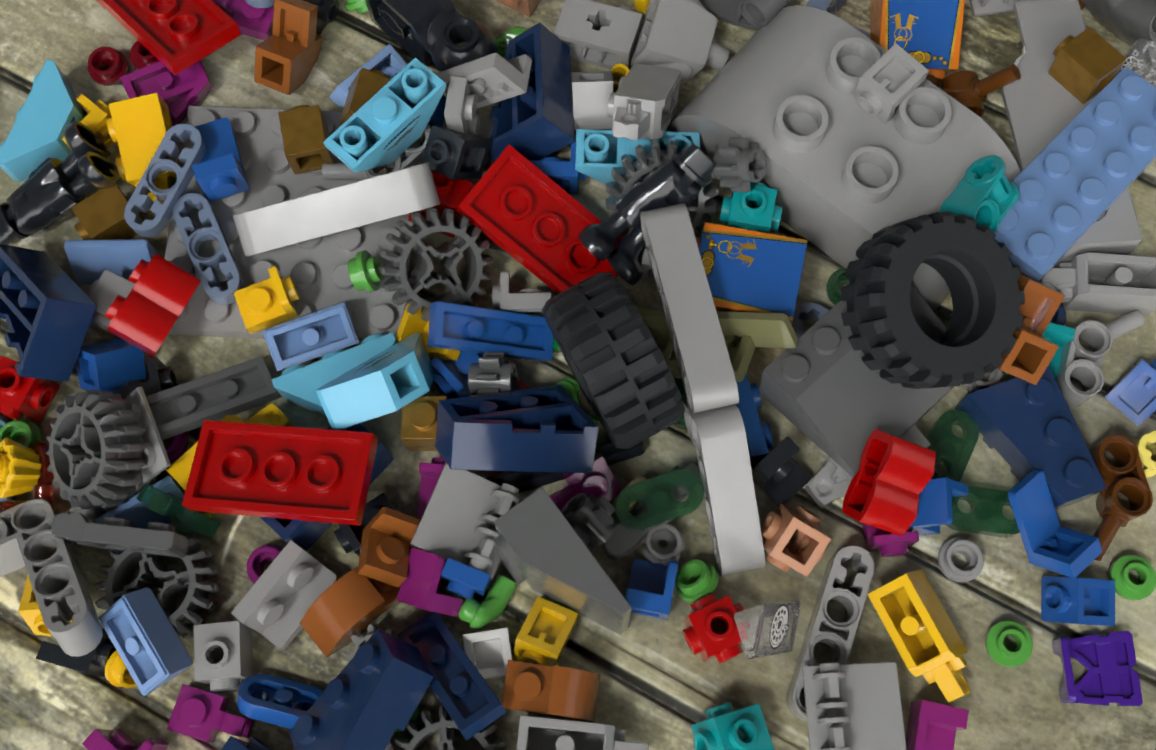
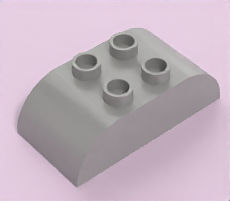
(828, 159)

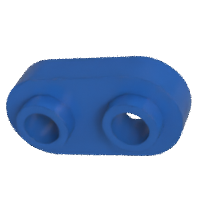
(275, 699)

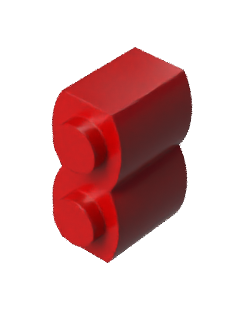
(152, 304)
(889, 483)

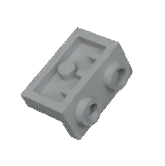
(492, 77)
(284, 595)

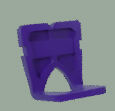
(1108, 669)

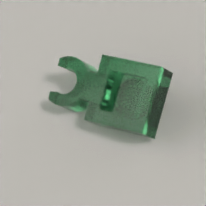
(185, 520)

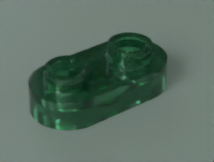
(950, 449)
(658, 500)
(984, 514)

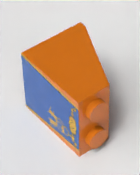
(922, 28)
(751, 269)

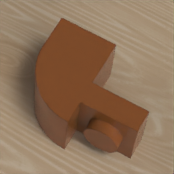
(291, 50)
(1032, 349)
(347, 610)
(551, 691)

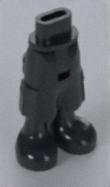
(668, 184)
(54, 185)

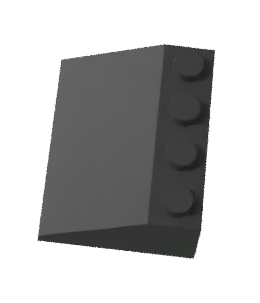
(837, 397)
(555, 562)

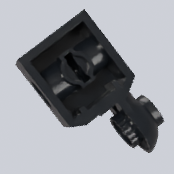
(432, 31)

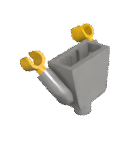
(675, 37)

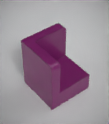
(425, 584)
(934, 725)

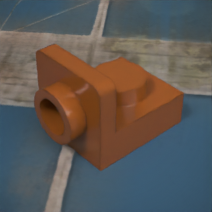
(387, 546)

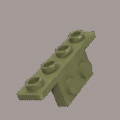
(741, 333)

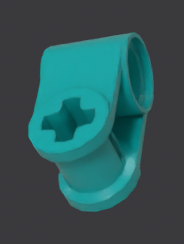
(983, 193)

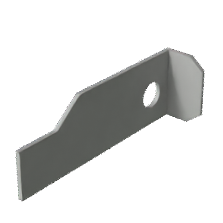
(1042, 108)

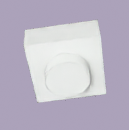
(489, 651)

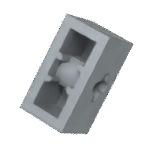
(599, 32)

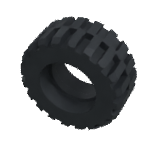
(981, 291)
(614, 359)

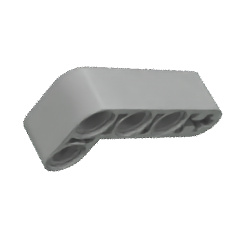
(728, 487)
(52, 573)
(822, 627)

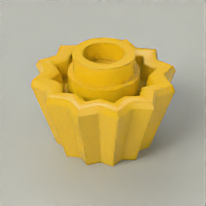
(18, 468)

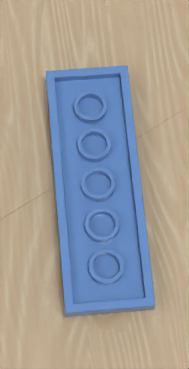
(1081, 174)

